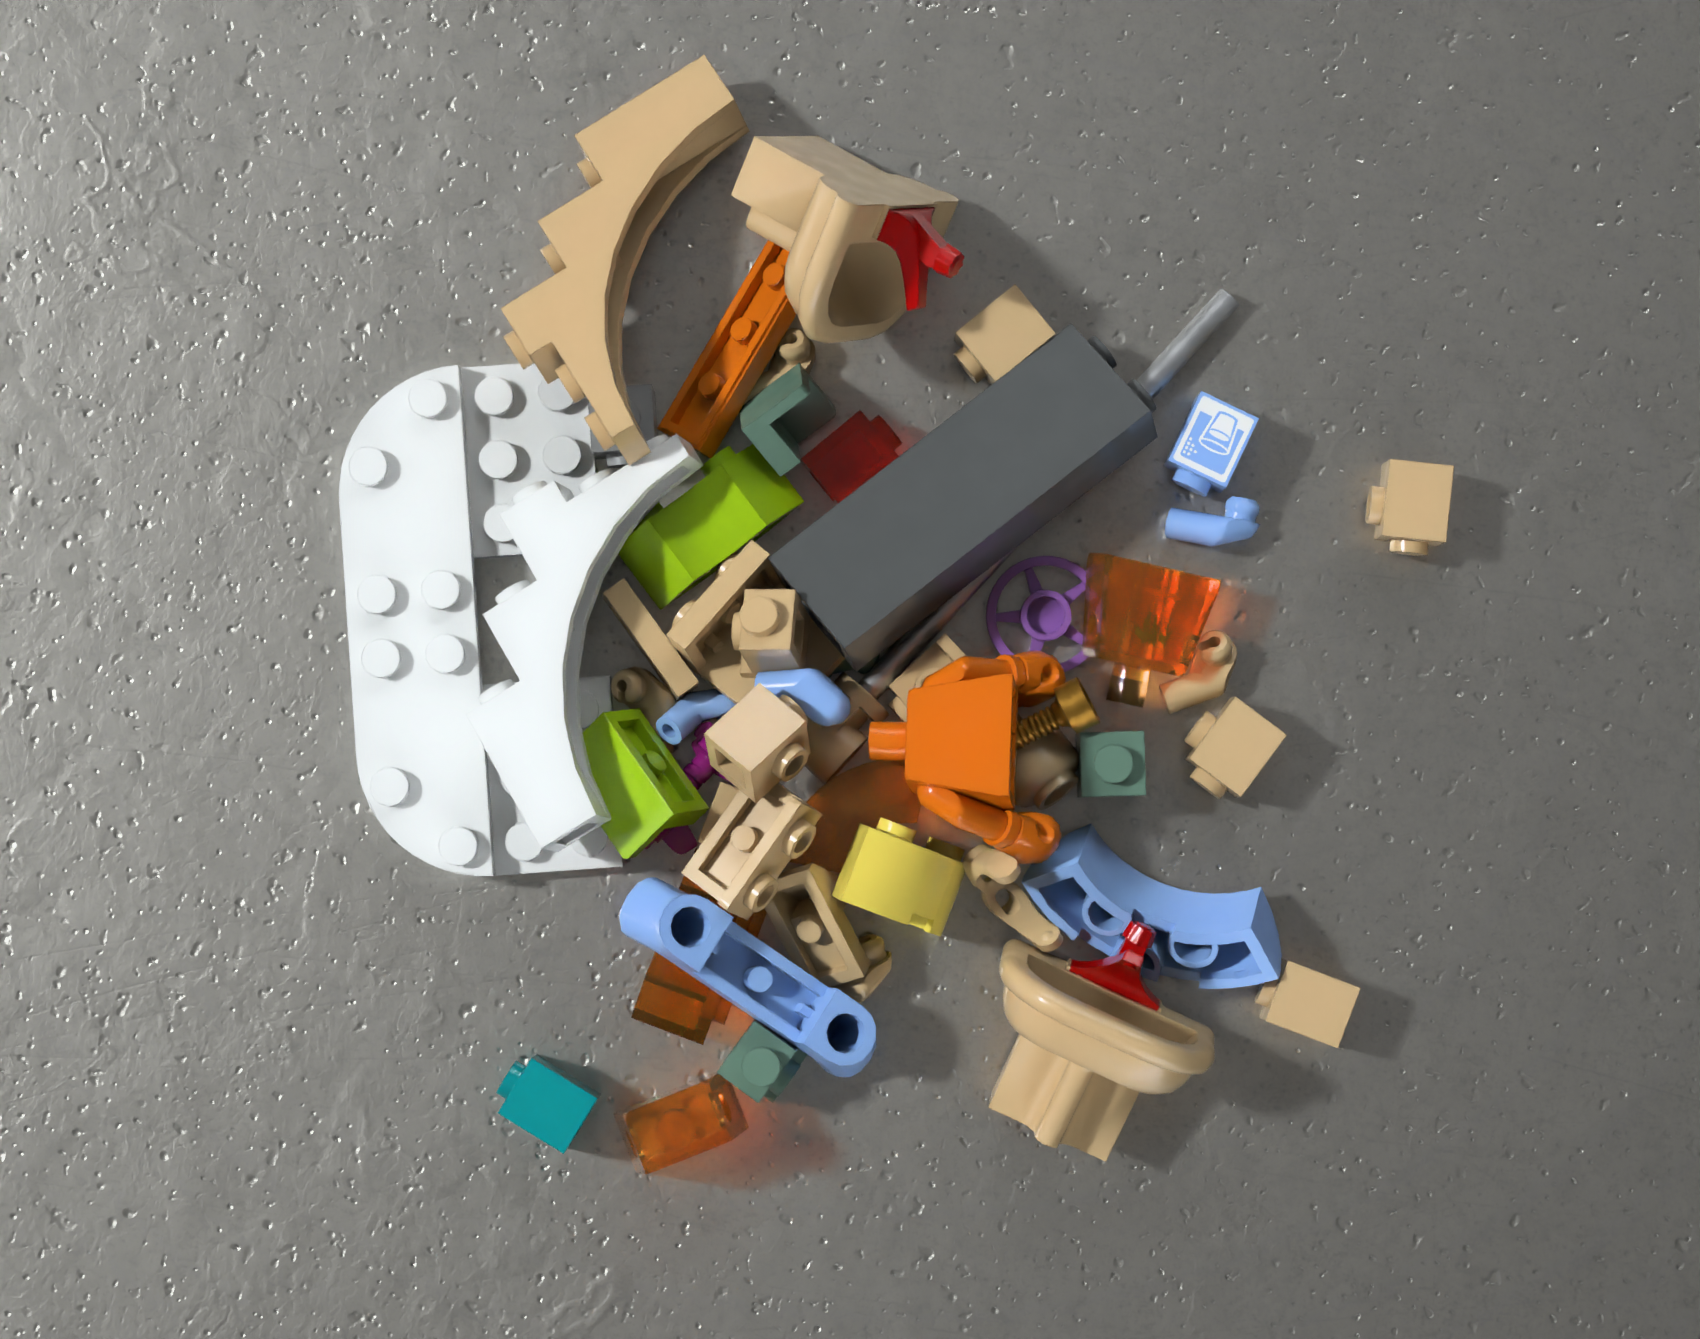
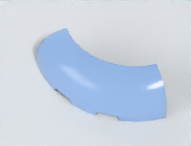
(1199, 935)

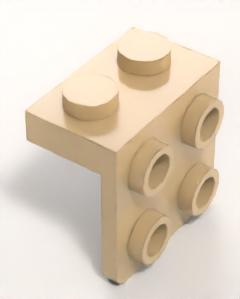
(704, 625)

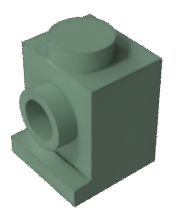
(761, 1063)

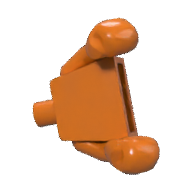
(965, 743)

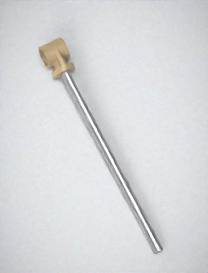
(837, 744)

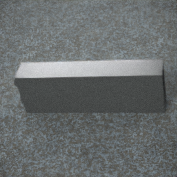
(966, 495)

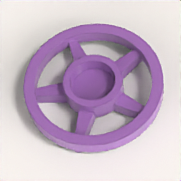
(1044, 613)

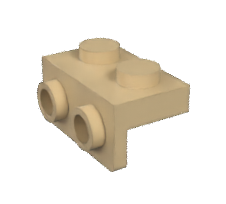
(751, 849)

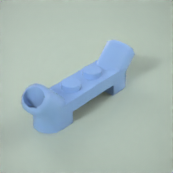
(750, 975)

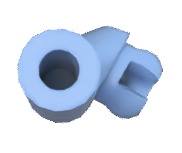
(1214, 529)
(811, 691)
(690, 713)

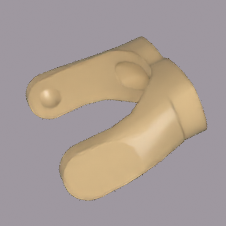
(1018, 911)

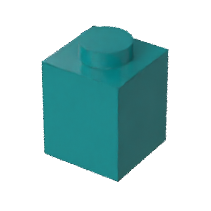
(546, 1101)

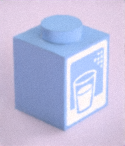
(1209, 445)

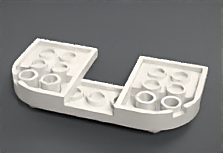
(414, 513)

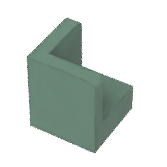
(785, 416)

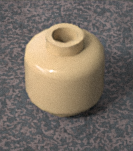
(1045, 770)

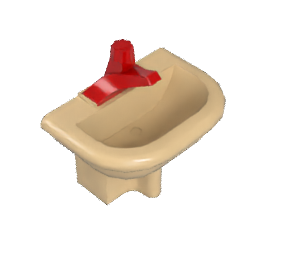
(851, 233)
(1090, 1043)

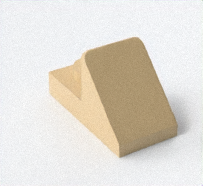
(815, 926)

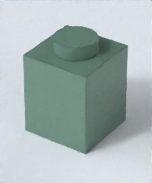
(1111, 764)

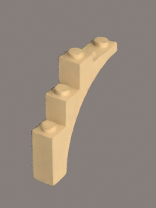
(634, 171)

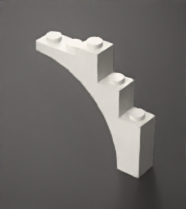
(541, 626)

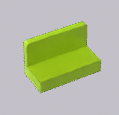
(638, 781)

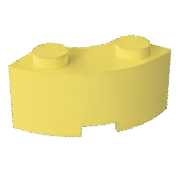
(900, 878)

